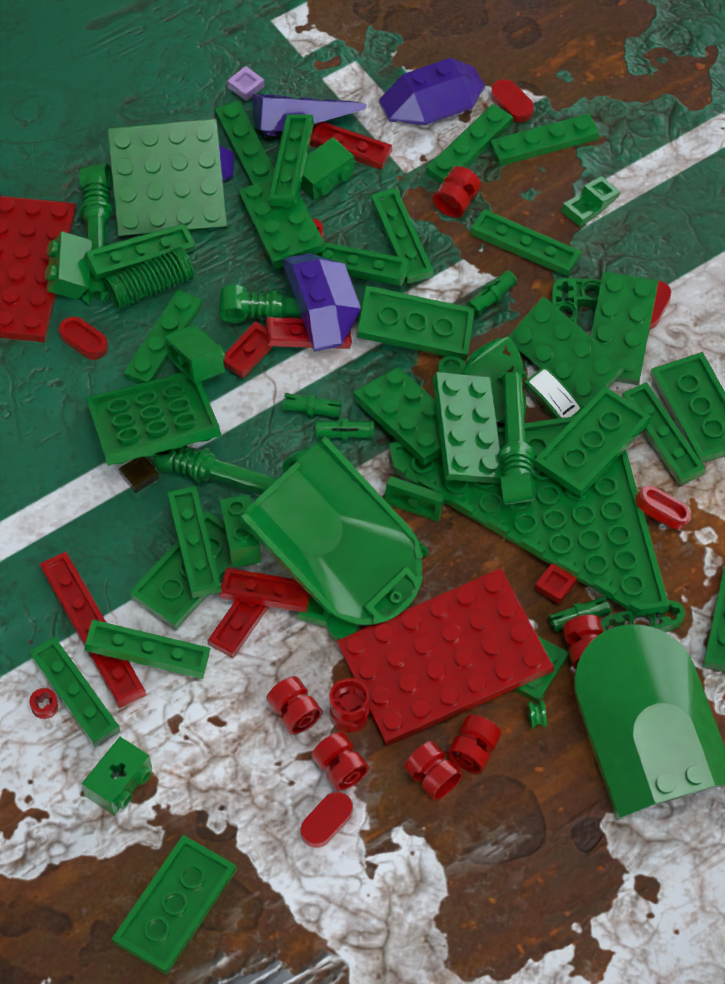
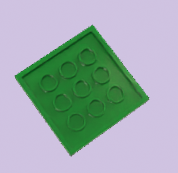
(167, 177)
(152, 418)

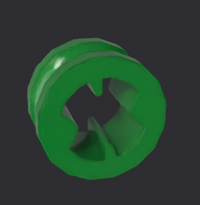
(537, 714)

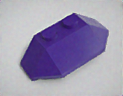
(432, 93)
(323, 297)

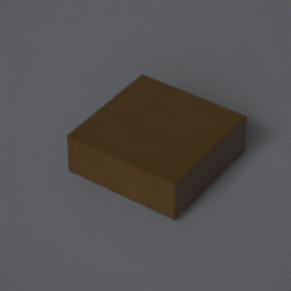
(139, 473)

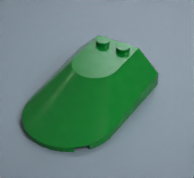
(338, 538)
(647, 719)

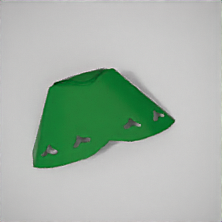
(489, 362)

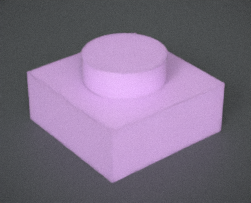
(246, 83)

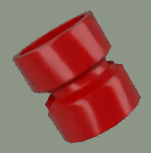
(457, 191)
(579, 634)
(294, 705)
(349, 705)
(475, 741)
(341, 763)
(437, 774)

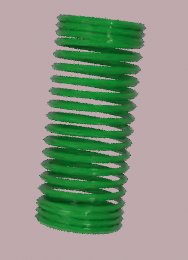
(118, 289)

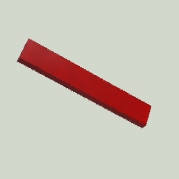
(80, 610)

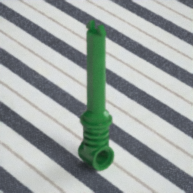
(96, 183)
(237, 304)
(515, 454)
(204, 466)

